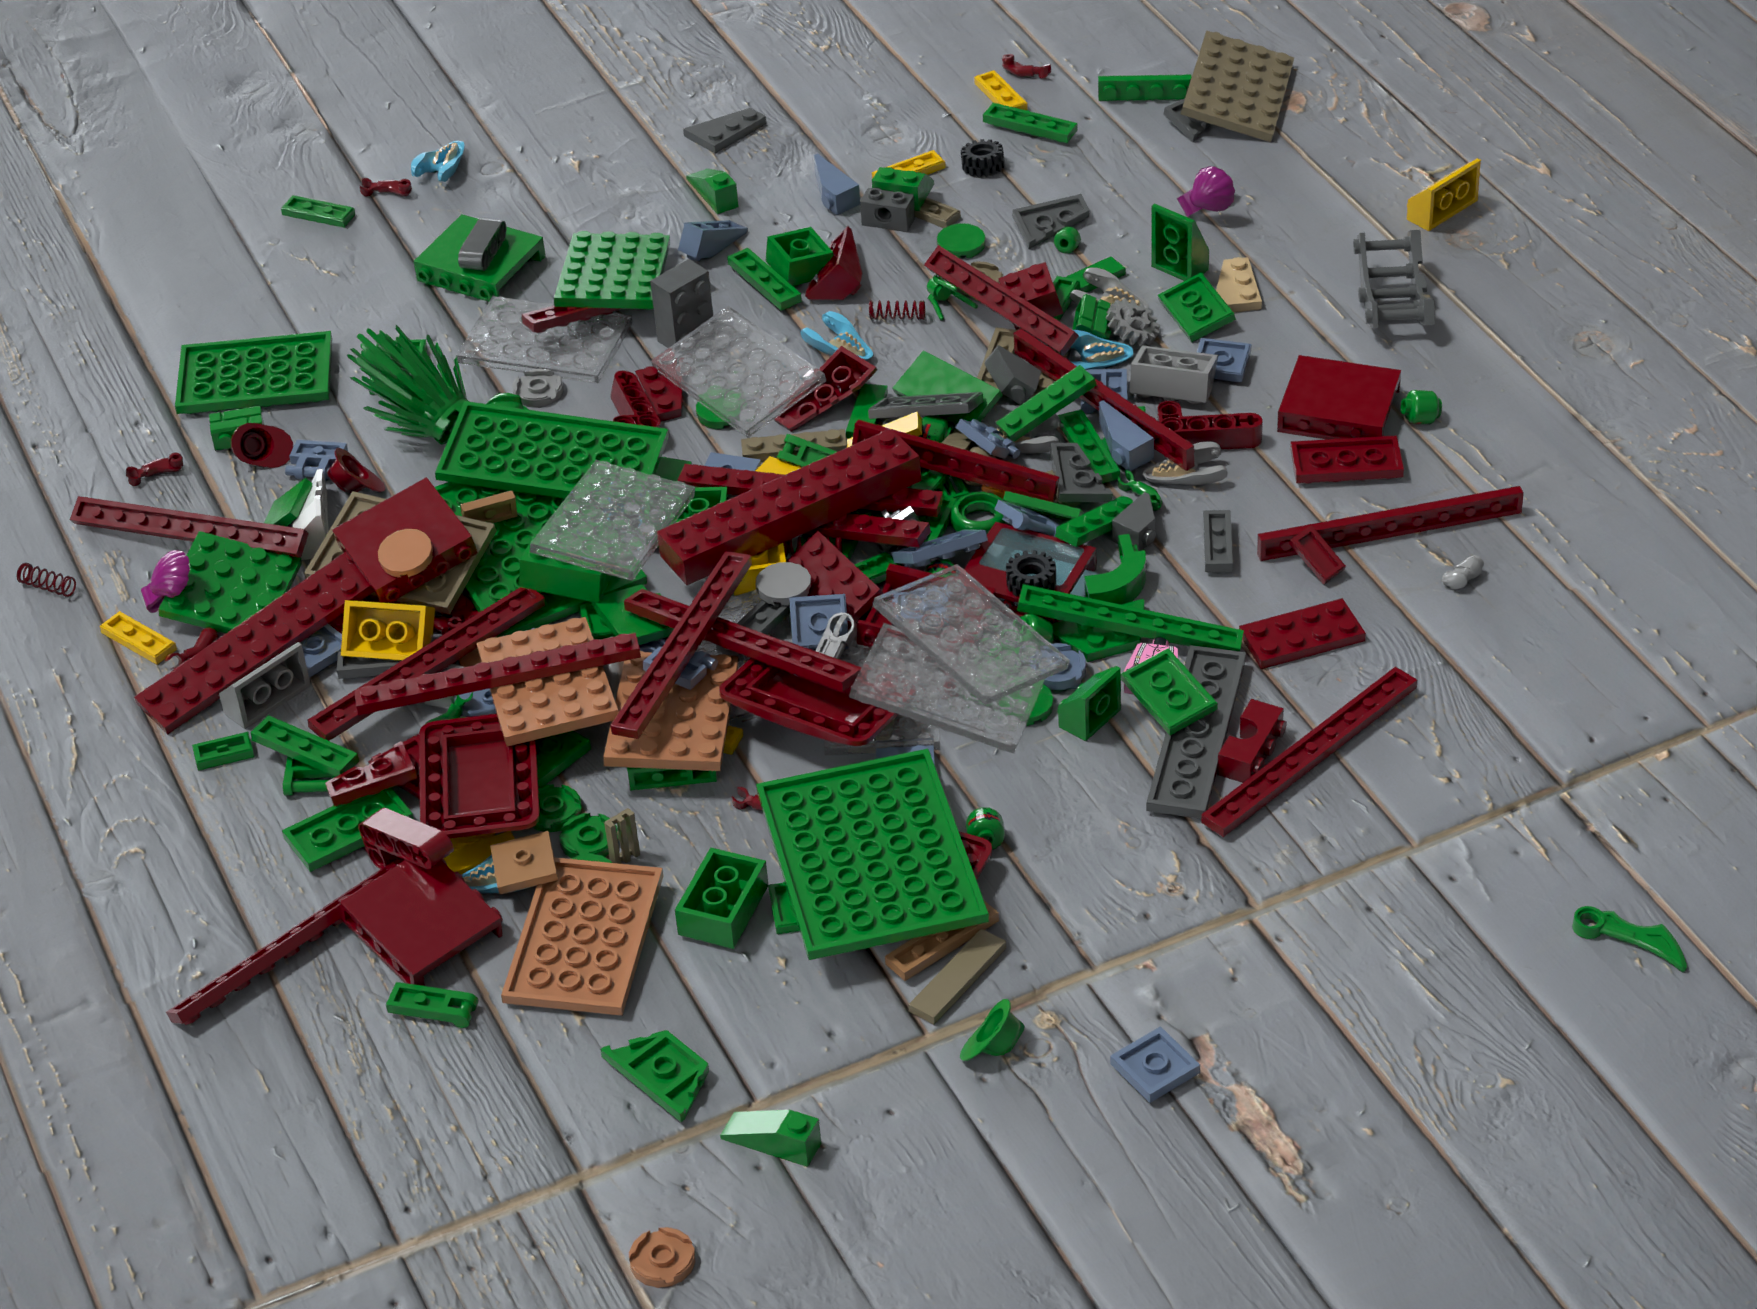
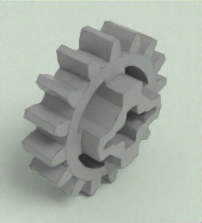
(1132, 322)

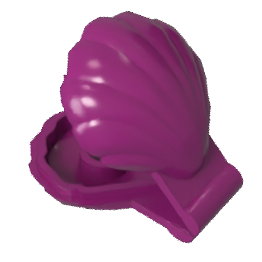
(1210, 191)
(167, 579)

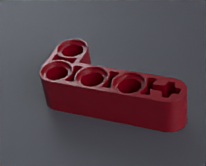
(632, 401)
(1226, 430)
(395, 835)

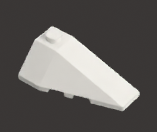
(314, 516)

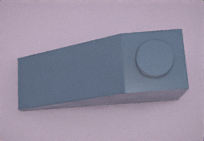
(836, 189)
(708, 237)
(1126, 441)

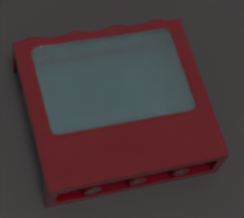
(1004, 541)

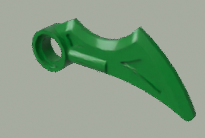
(1651, 938)

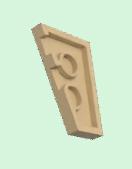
(1238, 285)

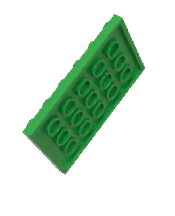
(611, 270)
(254, 372)

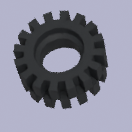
(982, 158)
(1021, 565)

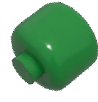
(1067, 240)

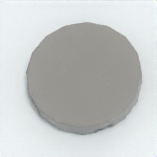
(538, 387)
(782, 582)

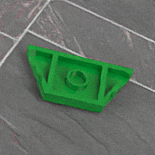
(1096, 642)
(661, 1069)

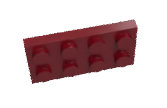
(1346, 459)
(836, 574)
(1302, 633)

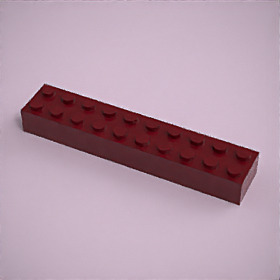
(790, 505)

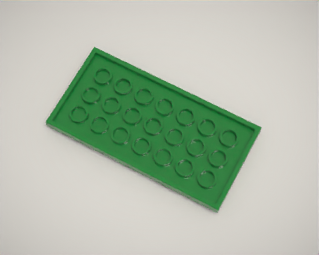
(541, 449)

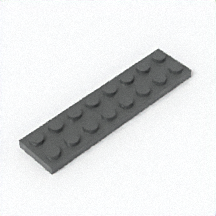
(1190, 756)

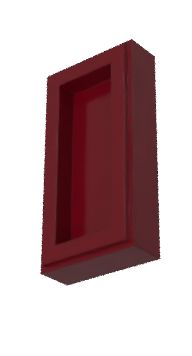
(1317, 554)

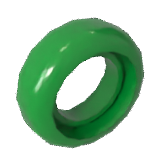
(975, 502)

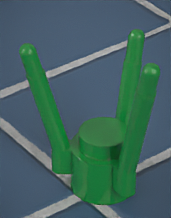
(941, 290)

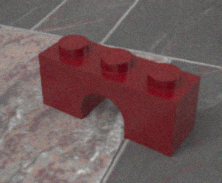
(1259, 730)

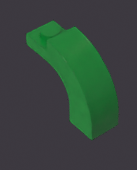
(1125, 581)

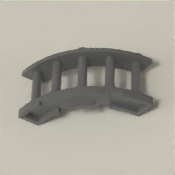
(1422, 306)

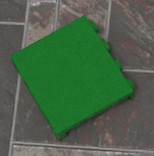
(440, 265)

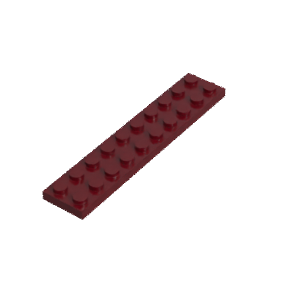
(253, 643)

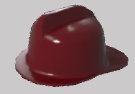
(261, 445)
(351, 474)

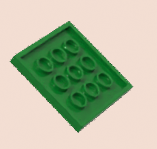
(229, 583)

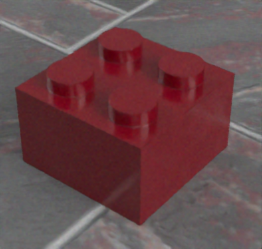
(1034, 286)

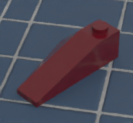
(842, 272)
(844, 375)

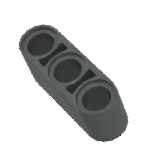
(482, 244)

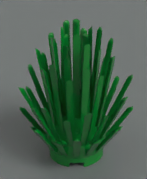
(411, 385)

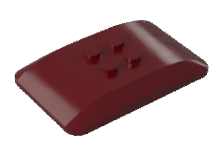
(804, 703)
(474, 780)

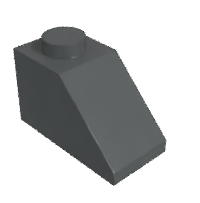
(1012, 374)
(1136, 521)

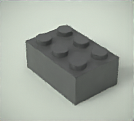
(681, 301)

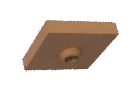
(524, 862)

